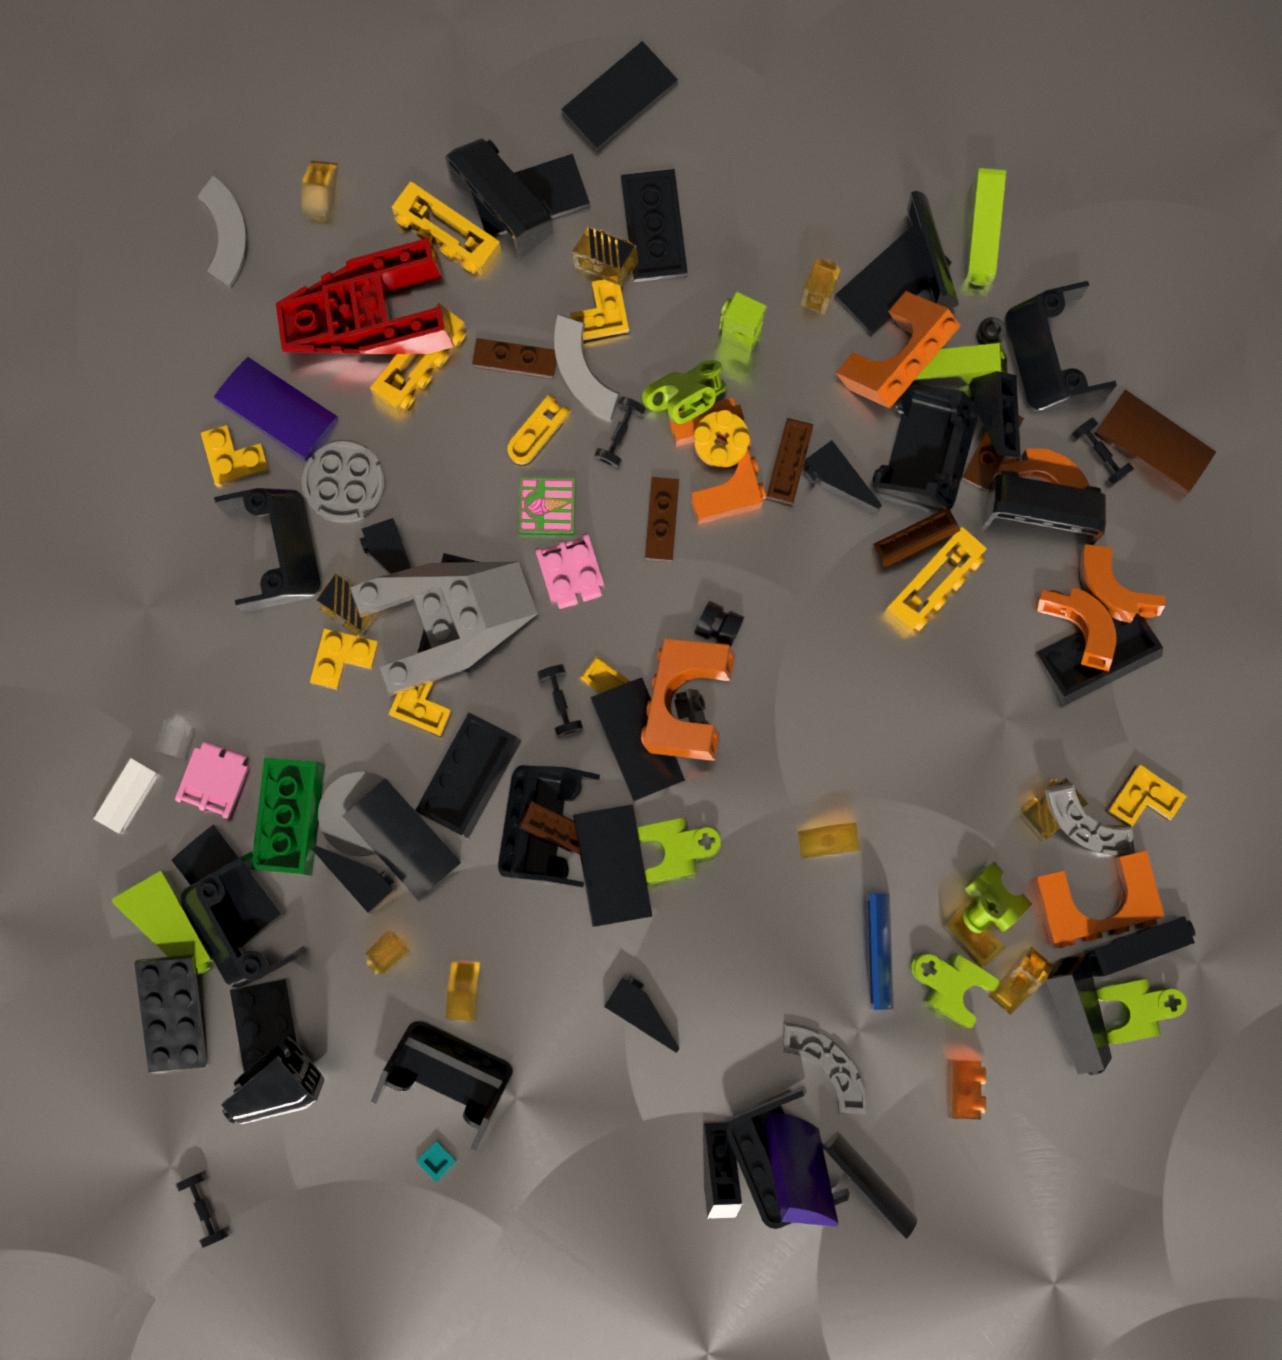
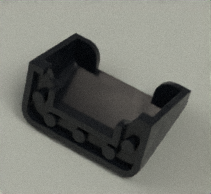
(929, 446)
(274, 1085)

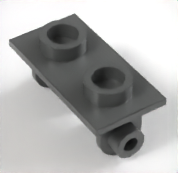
(691, 705)

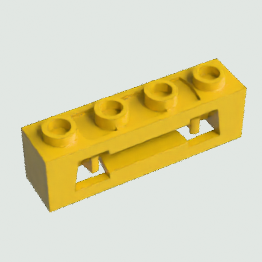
(410, 203)
(390, 392)
(968, 548)

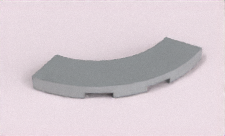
(231, 231)
(576, 372)
(1082, 828)
(833, 1061)

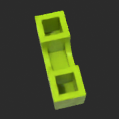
(742, 321)

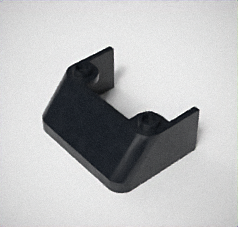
(501, 193)
(1035, 356)
(1046, 505)
(299, 568)
(522, 853)
(202, 908)
(450, 1069)
(751, 1151)

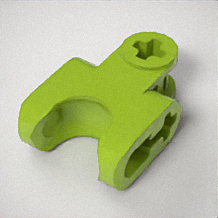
(691, 391)
(680, 848)
(992, 902)
(950, 983)
(1142, 1008)

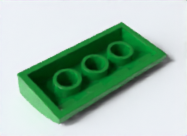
(287, 816)

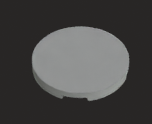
(343, 481)
(335, 802)

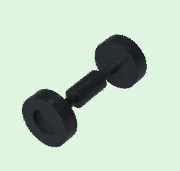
(631, 407)
(1102, 451)
(560, 701)
(202, 1210)

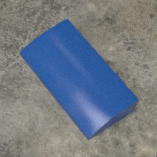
(880, 951)

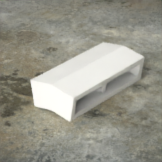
(125, 796)

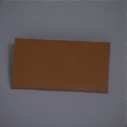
(1155, 443)

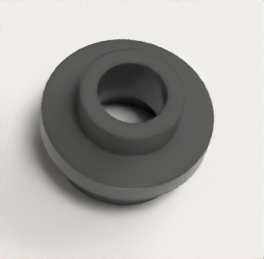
(994, 323)

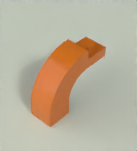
(1046, 465)
(1099, 581)
(1090, 618)

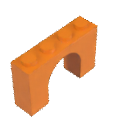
(888, 379)
(738, 493)
(679, 663)
(1138, 903)

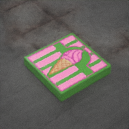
(546, 505)

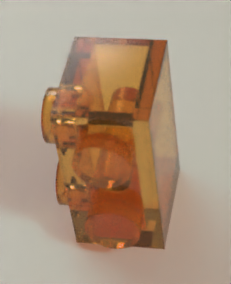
(965, 1089)

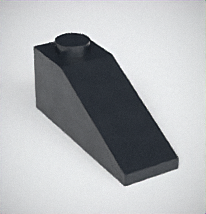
(998, 409)
(837, 476)
(385, 546)
(363, 882)
(637, 1009)
(720, 1173)

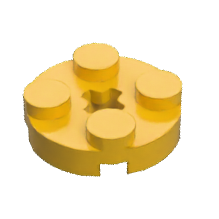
(723, 423)

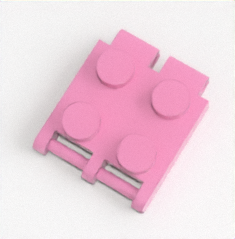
(570, 571)
(213, 778)

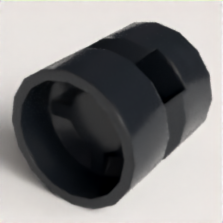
(728, 629)

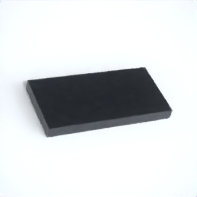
(619, 95)
(553, 182)
(654, 224)
(883, 282)

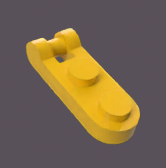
(537, 431)

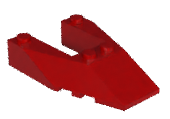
(351, 312)

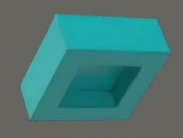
(436, 1161)

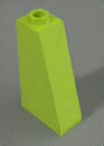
(984, 225)
(963, 364)
(159, 914)

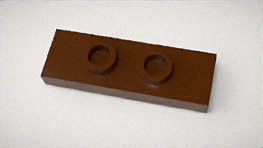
(514, 358)
(789, 461)
(984, 463)
(662, 519)
(916, 537)
(550, 827)

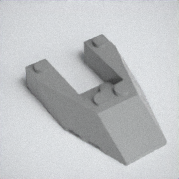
(462, 610)

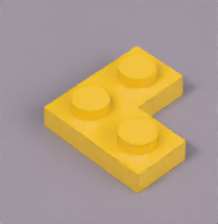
(608, 316)
(231, 464)
(335, 651)
(416, 710)
(1142, 790)

